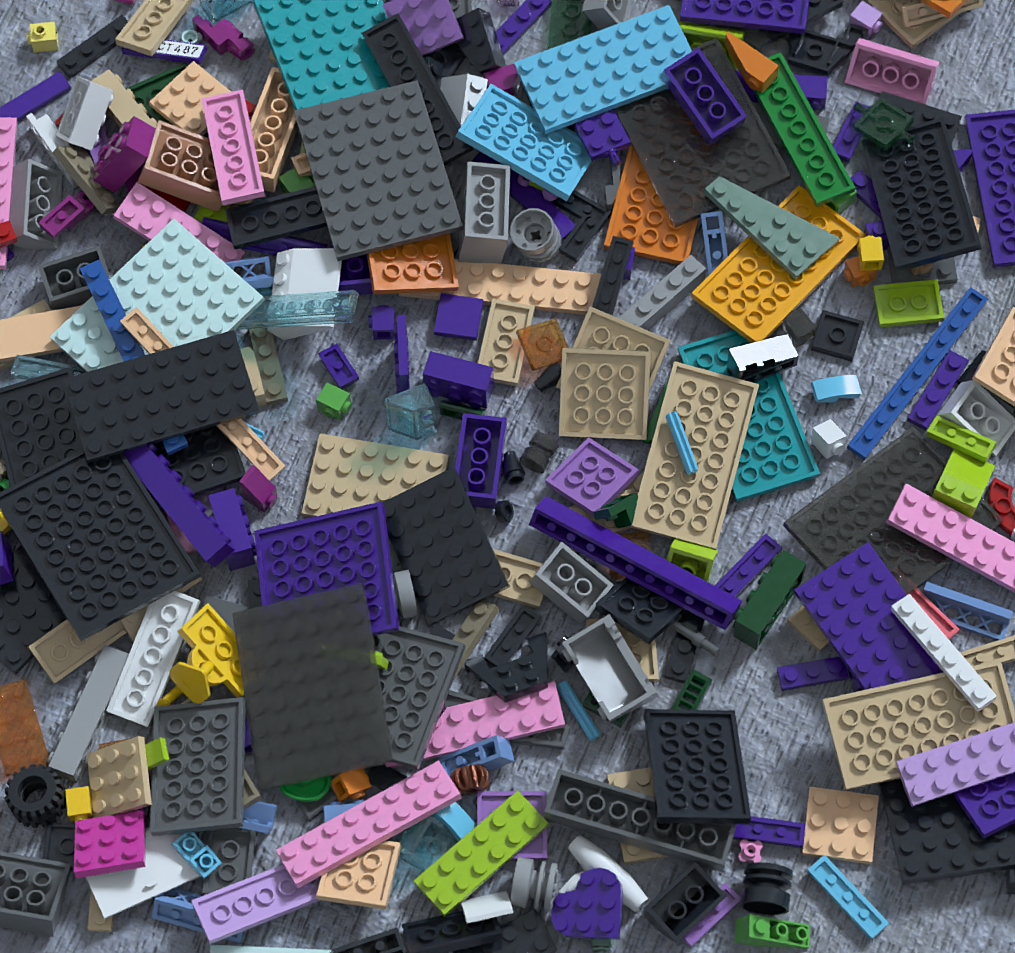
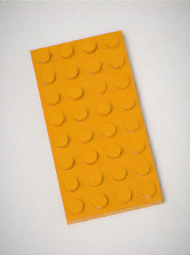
(755, 292)

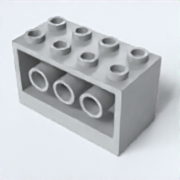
(484, 213)

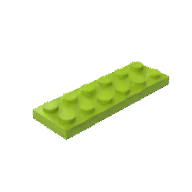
(481, 853)

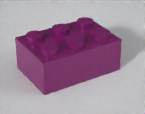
(124, 154)

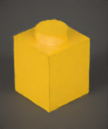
(870, 253)
(79, 803)

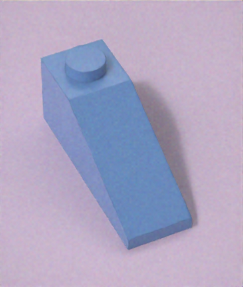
(714, 239)
(489, 752)

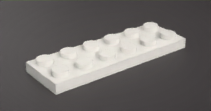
(151, 658)

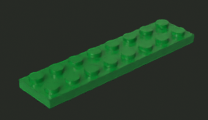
(804, 137)

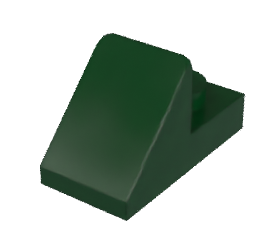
(619, 510)

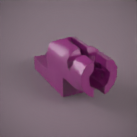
(224, 37)
(67, 214)

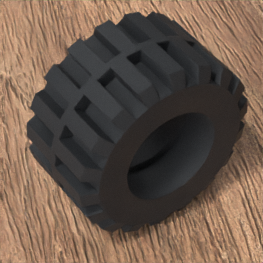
(29, 781)

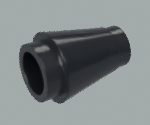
(549, 377)
(513, 469)

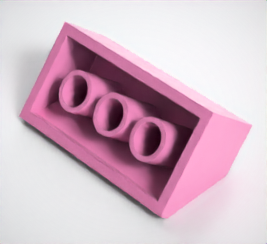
(891, 71)

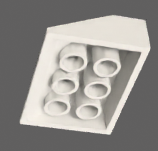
(305, 272)

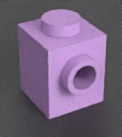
(867, 17)

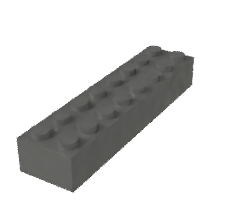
(633, 821)

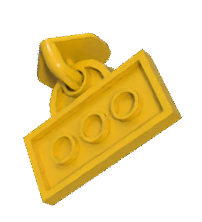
(216, 654)

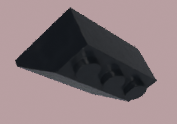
(684, 903)

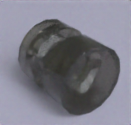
(538, 454)

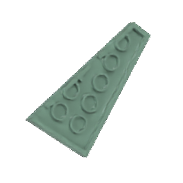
(782, 235)

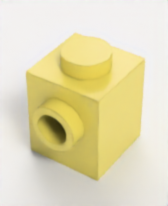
(43, 37)

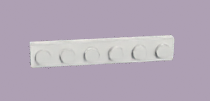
(943, 653)

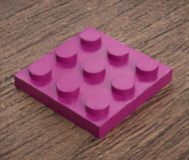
(110, 844)

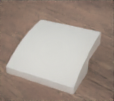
(486, 906)

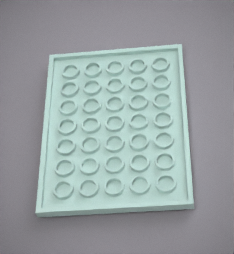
(176, 286)

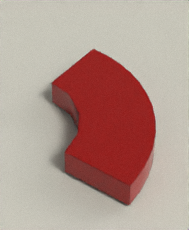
(1001, 501)

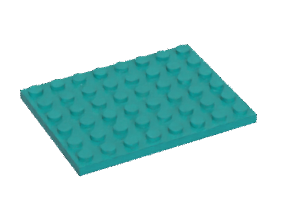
(323, 47)

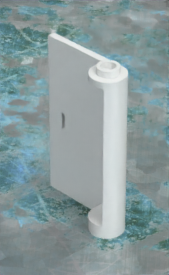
(127, 888)

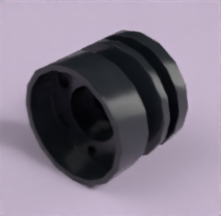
(766, 888)

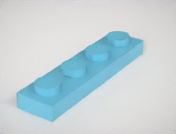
(847, 897)

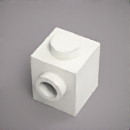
(828, 439)

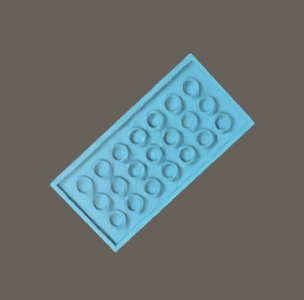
(602, 69)

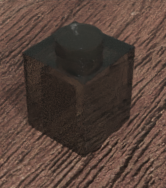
(799, 327)

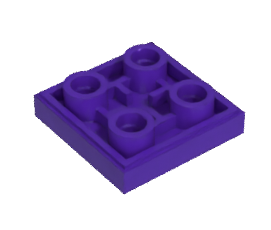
(458, 317)

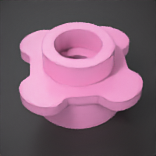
(750, 857)

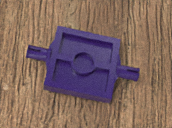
(603, 136)

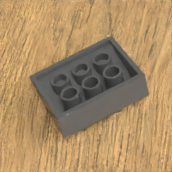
(31, 893)

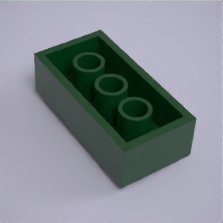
(769, 599)

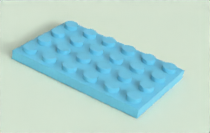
(514, 137)

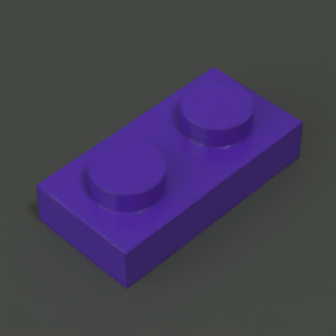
(338, 366)

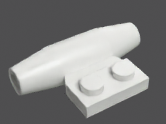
(593, 857)

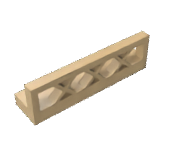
(917, 12)

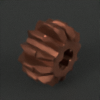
(470, 779)

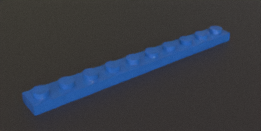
(112, 314)
(917, 373)

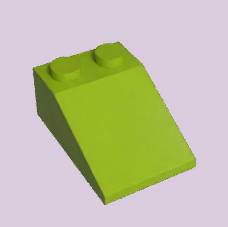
(963, 482)

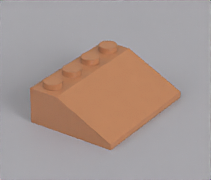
(182, 166)

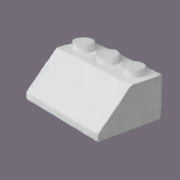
(85, 113)

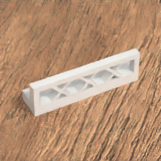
(46, 134)

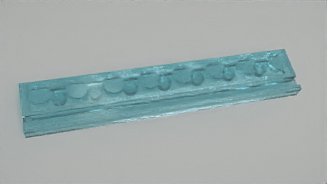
(303, 310)

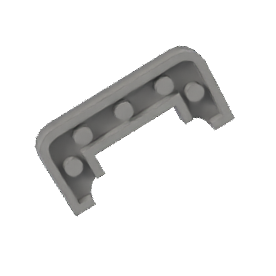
(609, 669)

